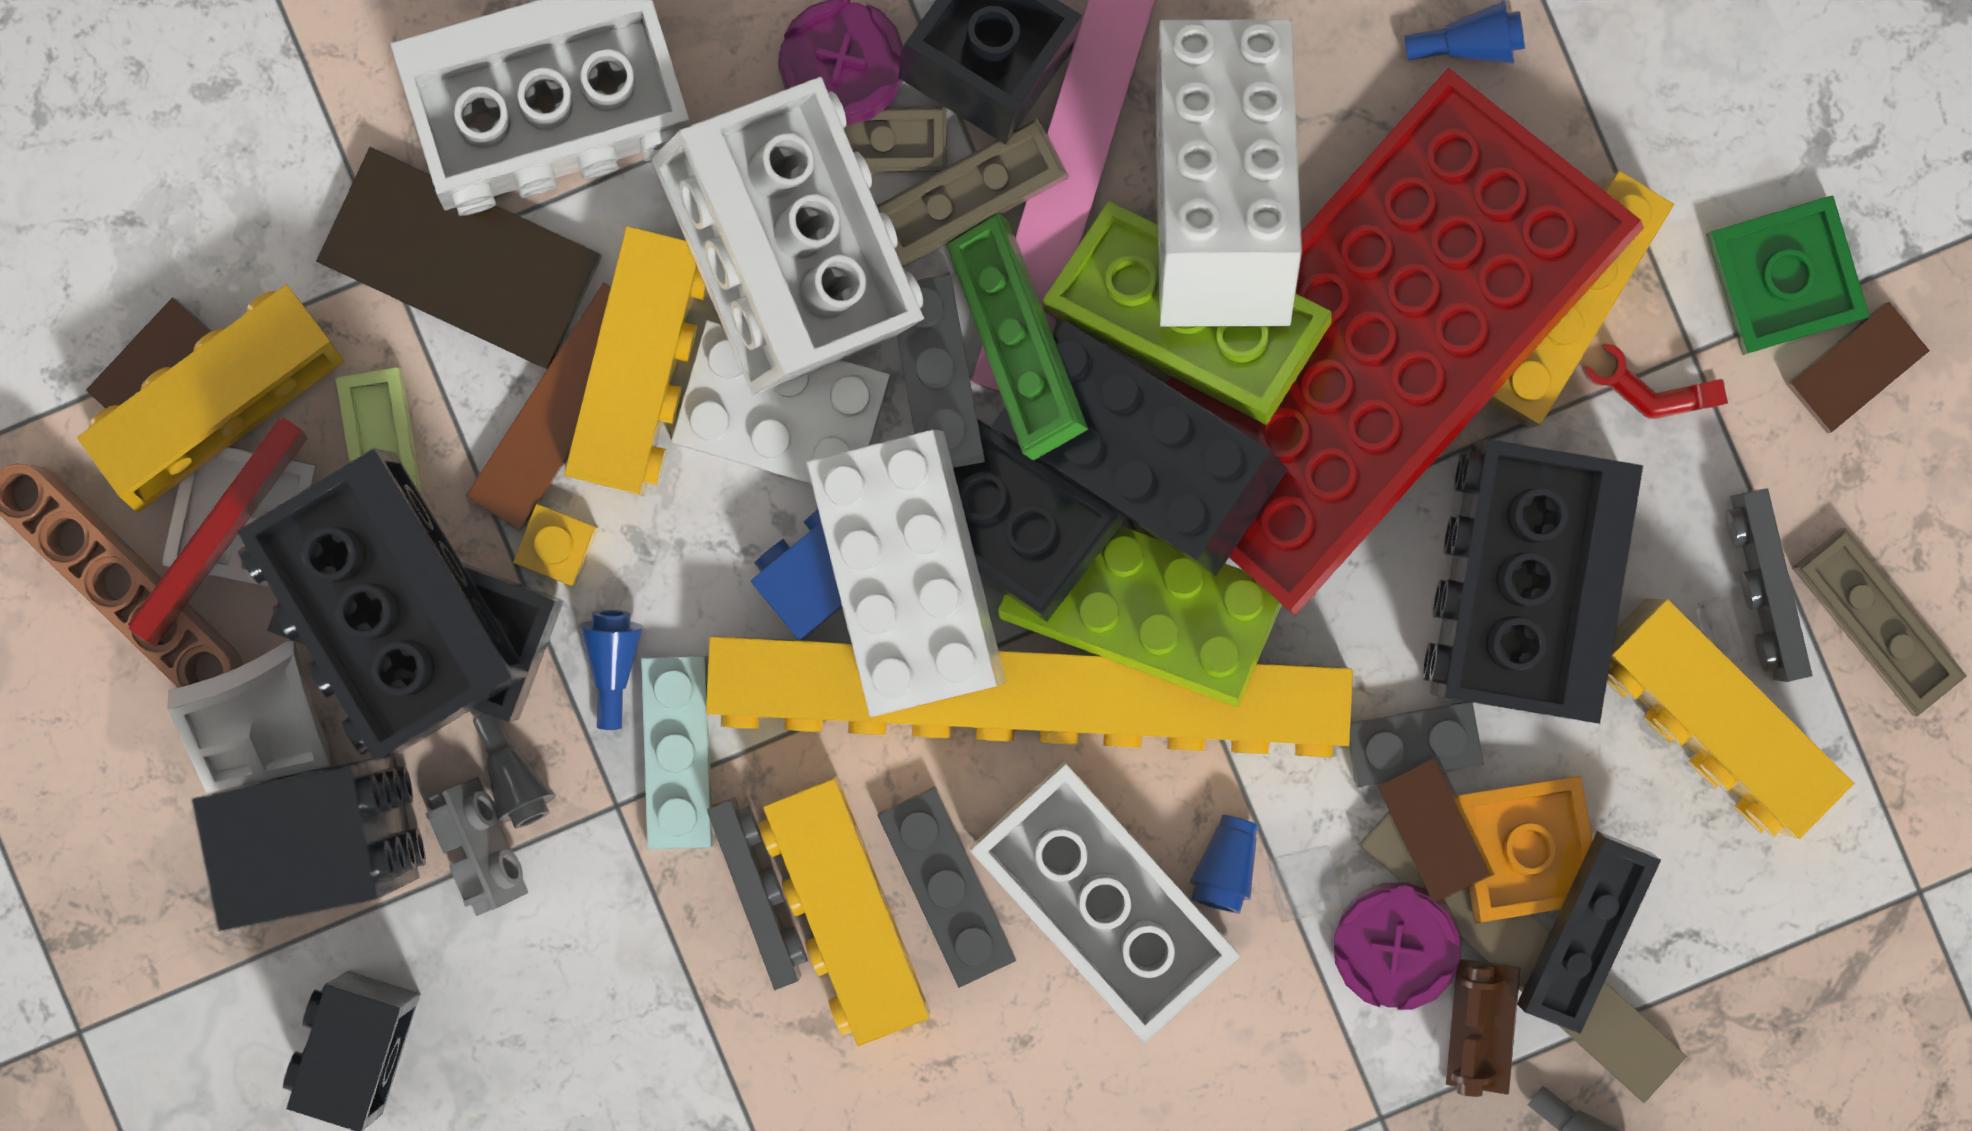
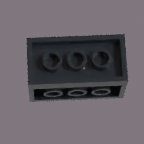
(1575, 571)
(425, 597)
(308, 841)

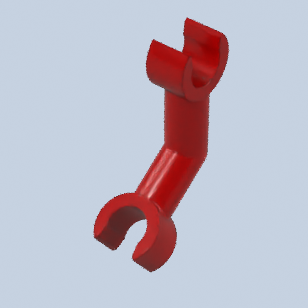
(1660, 404)

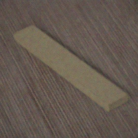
(1614, 1030)

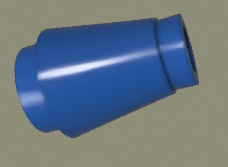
(1227, 866)

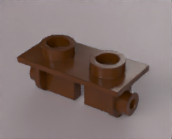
(1482, 1027)

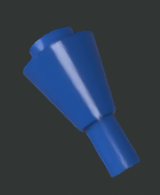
(1480, 36)
(610, 651)

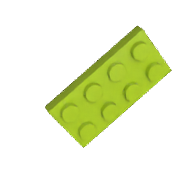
(1114, 296)
(1163, 616)

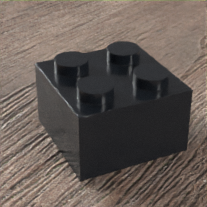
(989, 57)
(351, 1050)

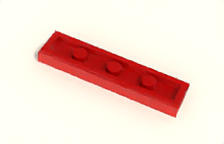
(217, 531)

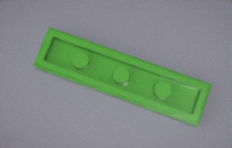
(1016, 337)

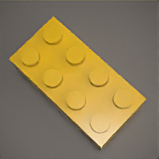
(1724, 720)

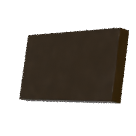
(472, 271)

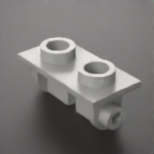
(491, 870)

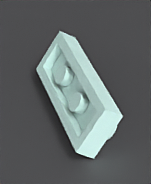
(676, 752)

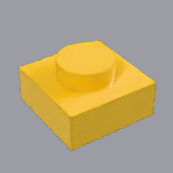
(555, 545)

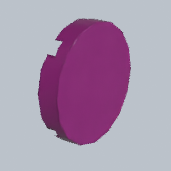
(852, 51)
(1397, 946)

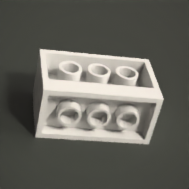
(529, 52)
(1226, 173)
(788, 234)

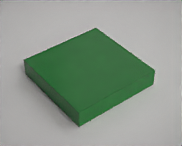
(1788, 275)

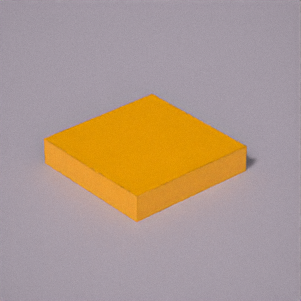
(1533, 843)

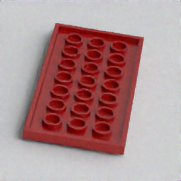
(1438, 285)

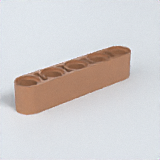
(89, 567)

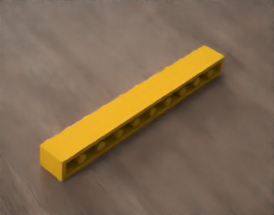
(1041, 693)

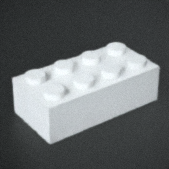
(906, 572)
(1104, 902)

